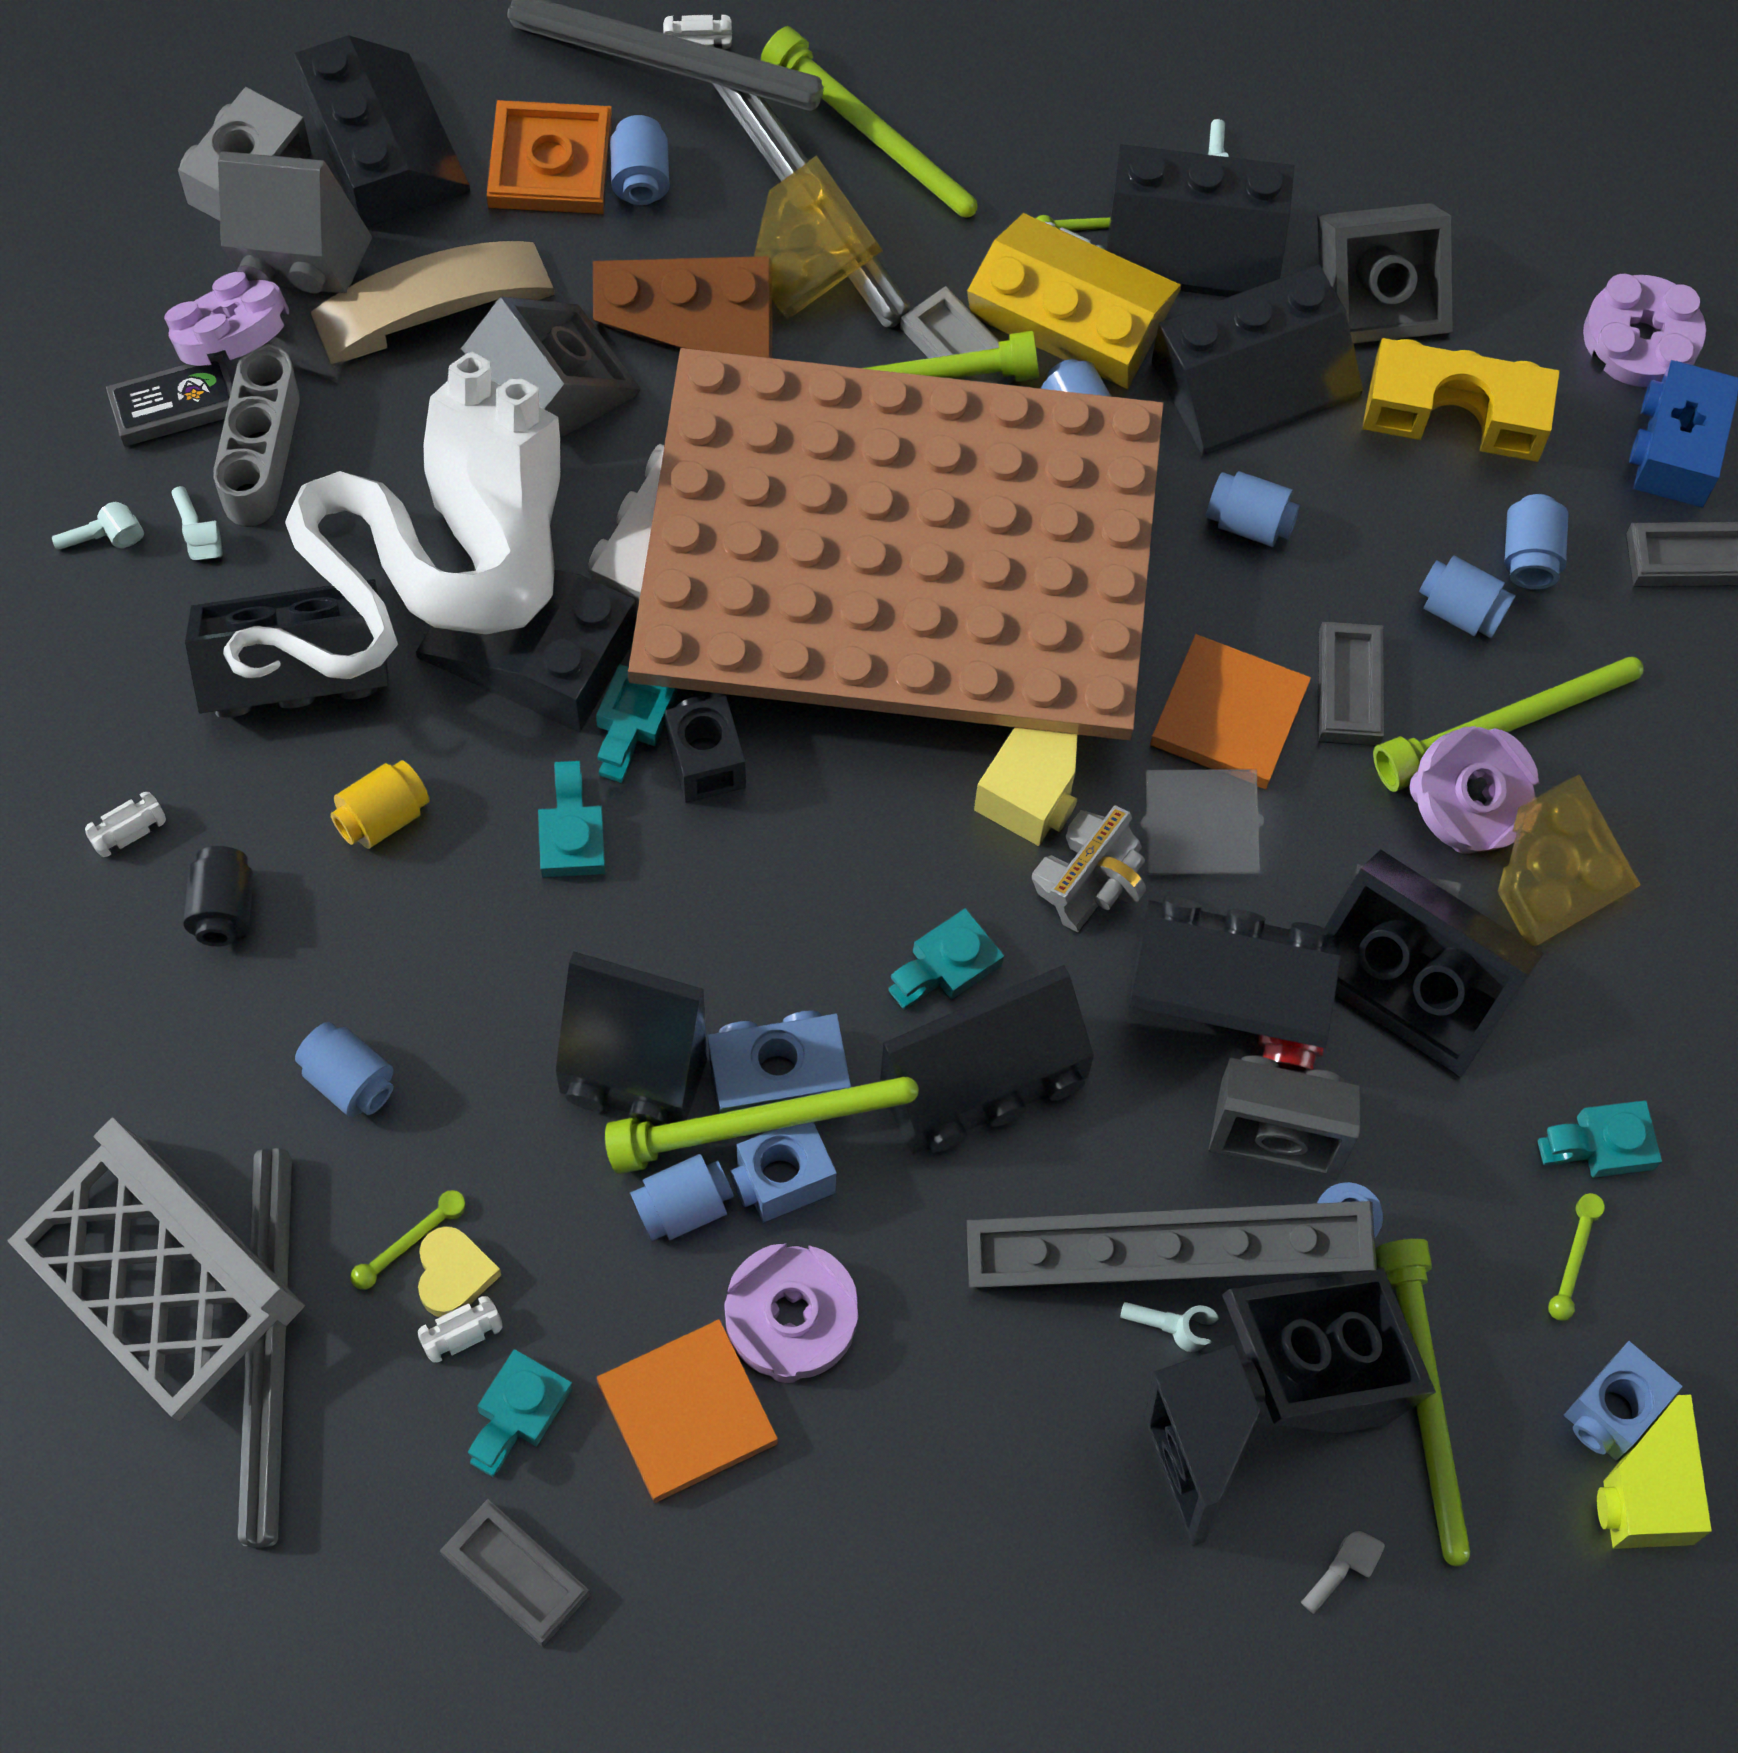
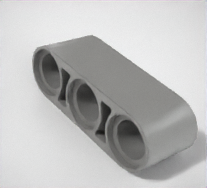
(259, 459)

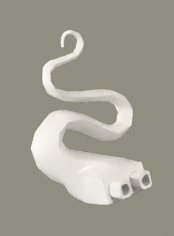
(495, 483)

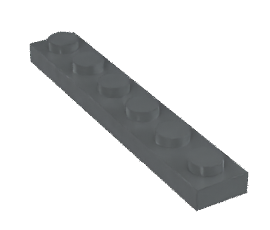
(1172, 1245)

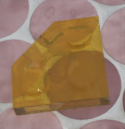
(811, 237)
(1562, 863)

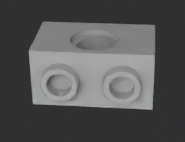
(245, 126)

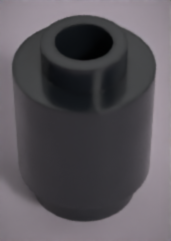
(218, 896)

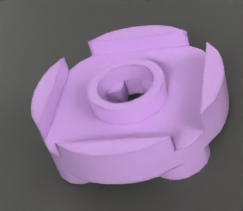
(1650, 300)
(230, 318)
(1443, 794)
(791, 1350)

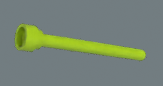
(791, 51)
(1012, 358)
(1400, 758)
(635, 1143)
(1406, 1270)

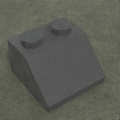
(289, 222)
(1390, 269)
(556, 351)
(1286, 1117)

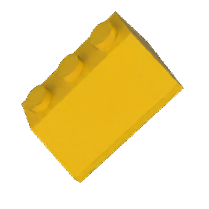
(1072, 297)

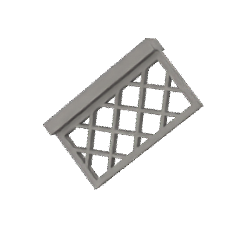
(204, 1239)

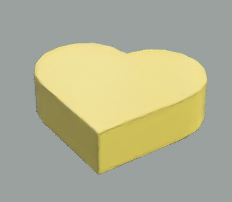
(453, 1271)

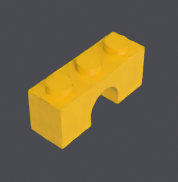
(1506, 397)

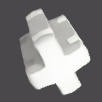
(701, 29)
(125, 824)
(460, 1329)

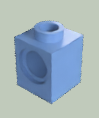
(800, 1147)
(1640, 1383)

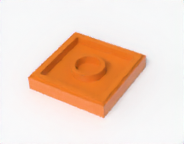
(549, 157)
(1230, 709)
(687, 1411)

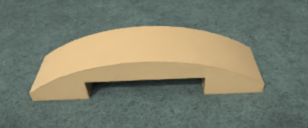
(426, 290)

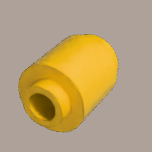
(379, 804)

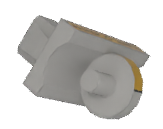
(1098, 873)

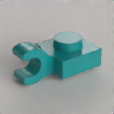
(630, 715)
(571, 834)
(949, 957)
(1610, 1137)
(520, 1405)

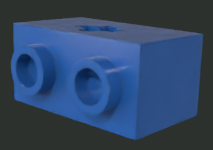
(1685, 433)

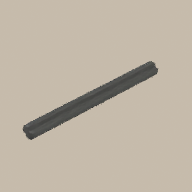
(667, 52)
(785, 158)
(265, 1359)

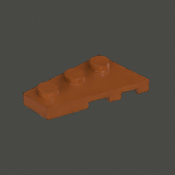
(689, 302)

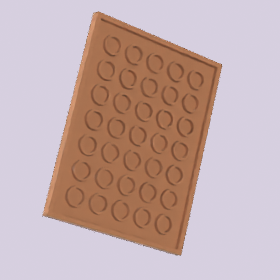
(900, 544)

